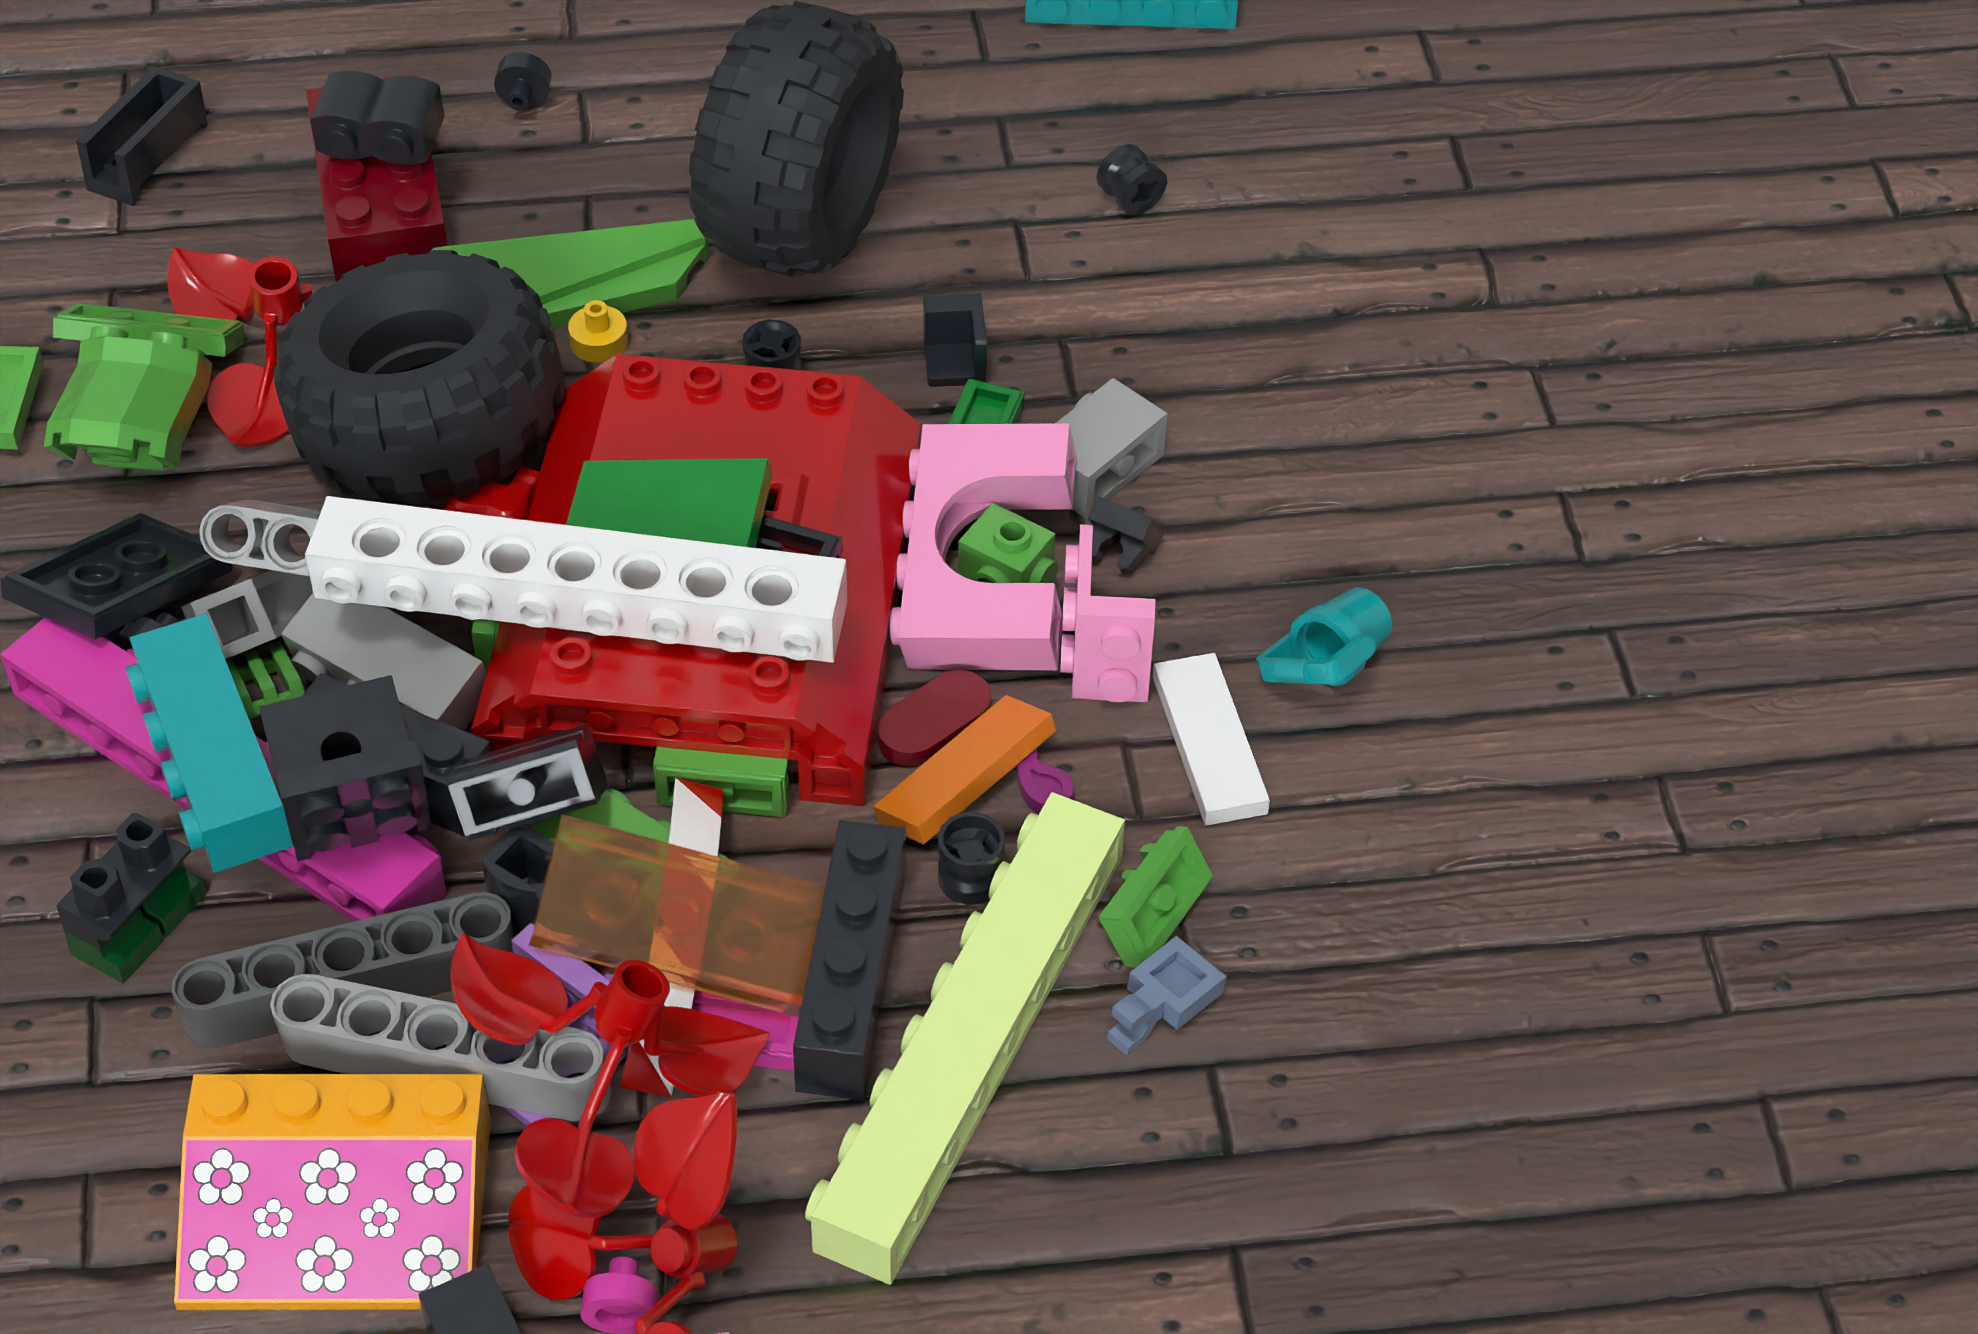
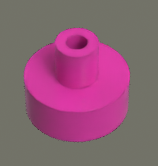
(617, 1298)

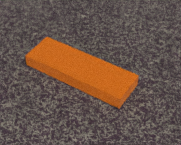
(965, 768)

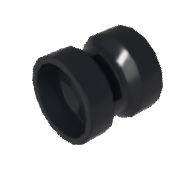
(969, 855)

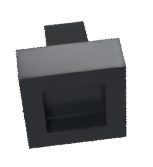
(1134, 531)

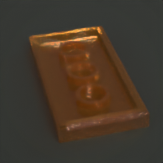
(681, 910)

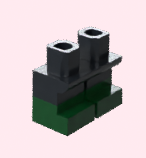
(128, 899)

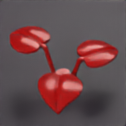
(231, 287)
(696, 1051)
(679, 1155)

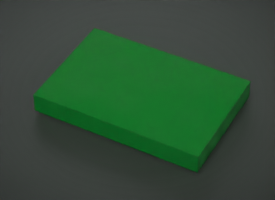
(675, 498)

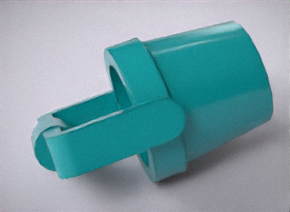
(1329, 641)

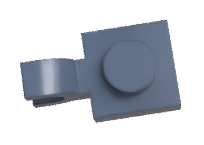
(1167, 985)

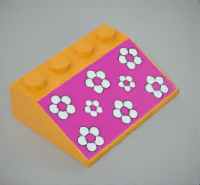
(329, 1189)

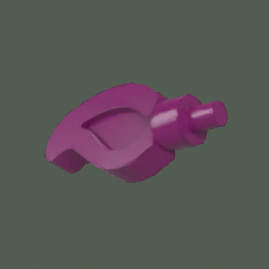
(1039, 780)

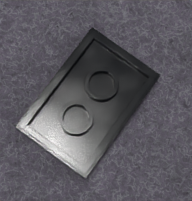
(114, 576)

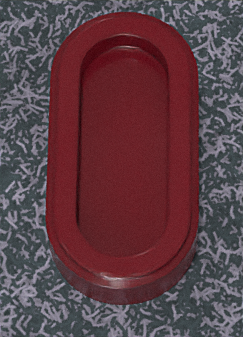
(932, 717)

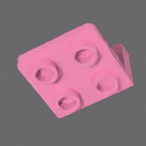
(1110, 636)

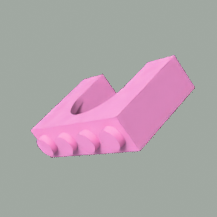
(956, 477)

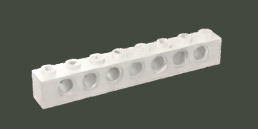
(578, 578)

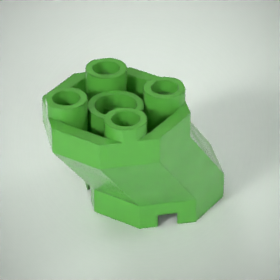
(130, 400)

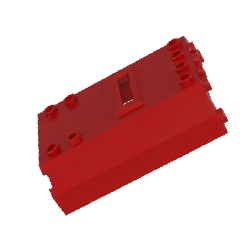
(836, 468)

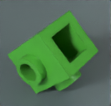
(1007, 549)

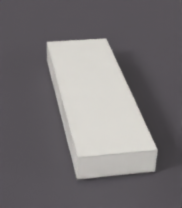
(1210, 739)

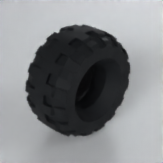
(796, 138)
(419, 377)

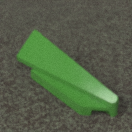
(613, 265)

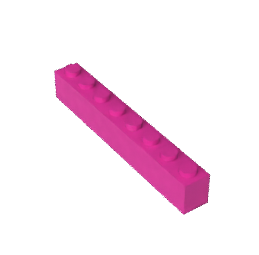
(88, 693)

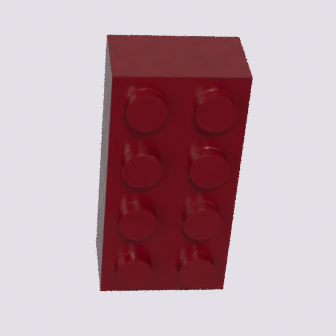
(377, 207)

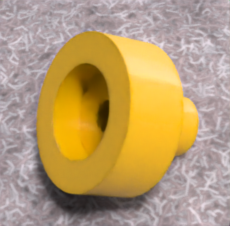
(597, 332)

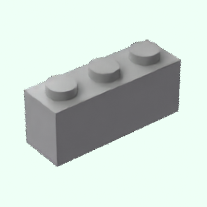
(373, 642)

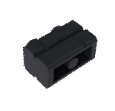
(527, 782)

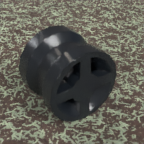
(1131, 179)
(772, 345)

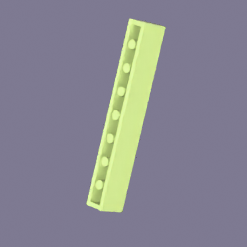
(965, 1041)

